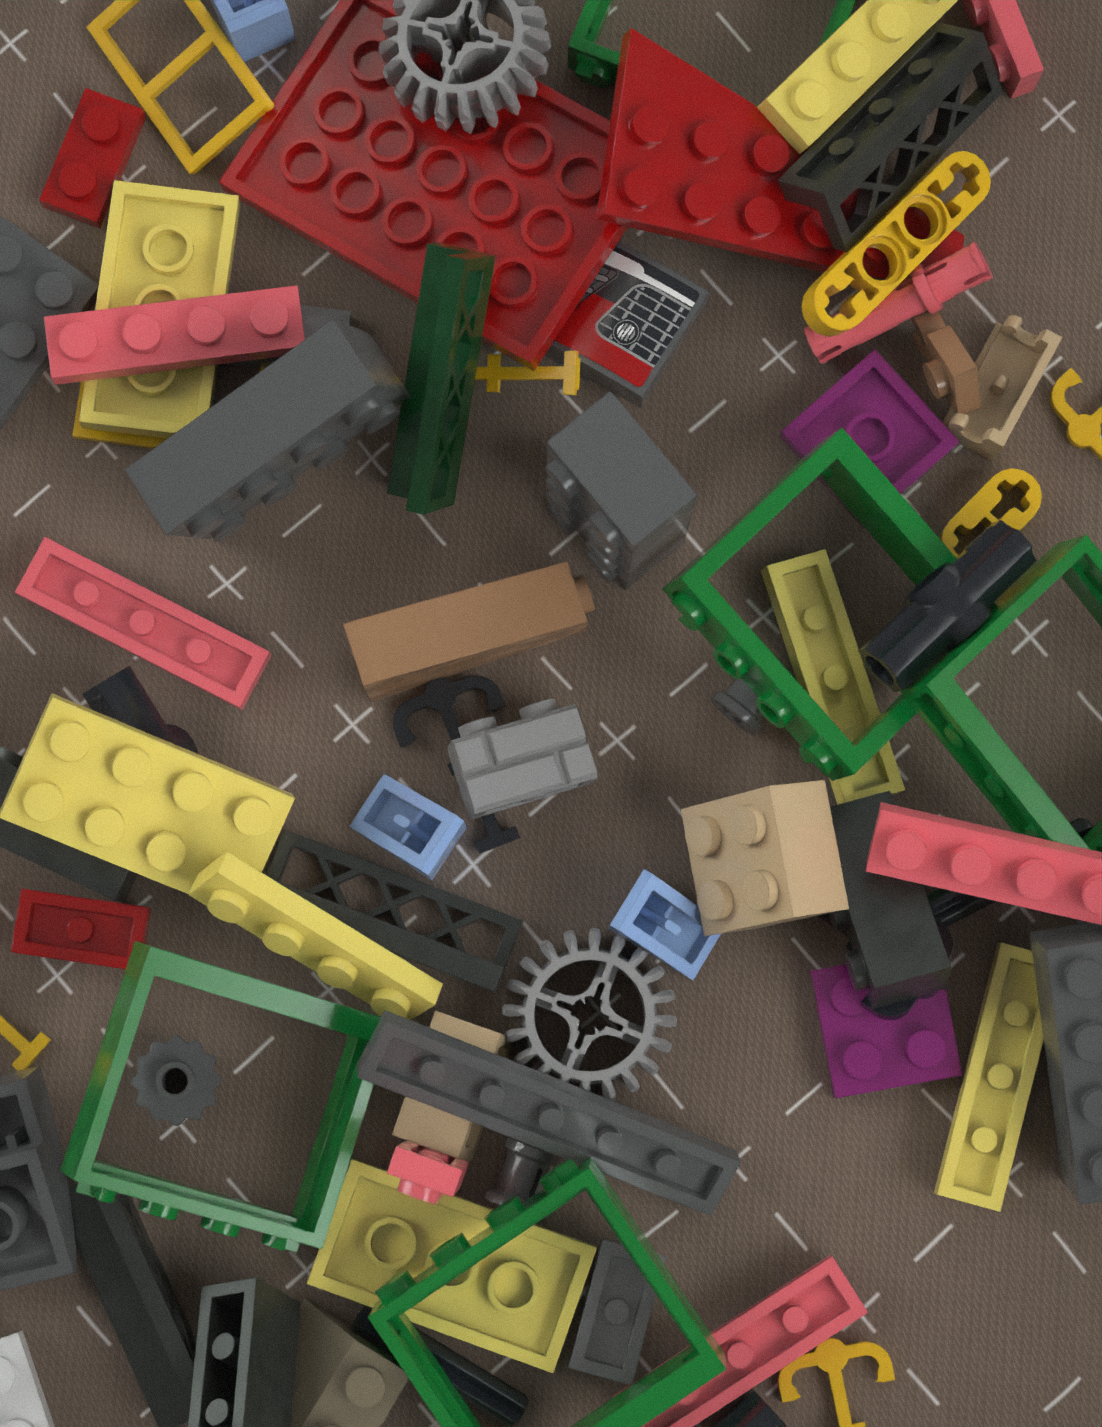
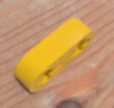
(986, 499)

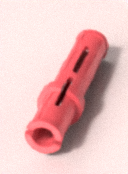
(919, 292)

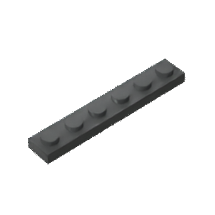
(547, 1113)

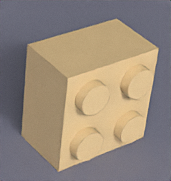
(764, 857)

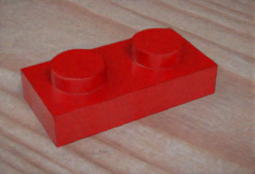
(92, 157)
(78, 928)

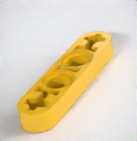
(896, 243)

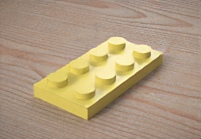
(157, 250)
(139, 798)
(507, 1303)

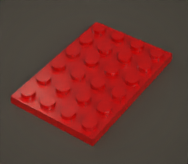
(379, 184)

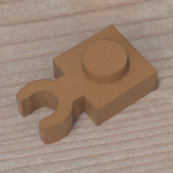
(949, 367)

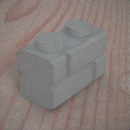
(521, 759)

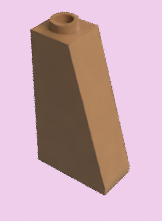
(467, 629)

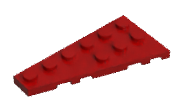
(707, 168)

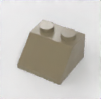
(341, 1374)

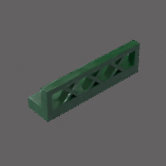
(440, 376)

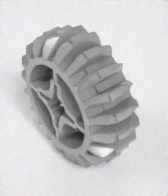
(448, 27)
(610, 963)

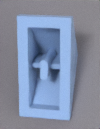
(255, 25)
(408, 826)
(664, 925)

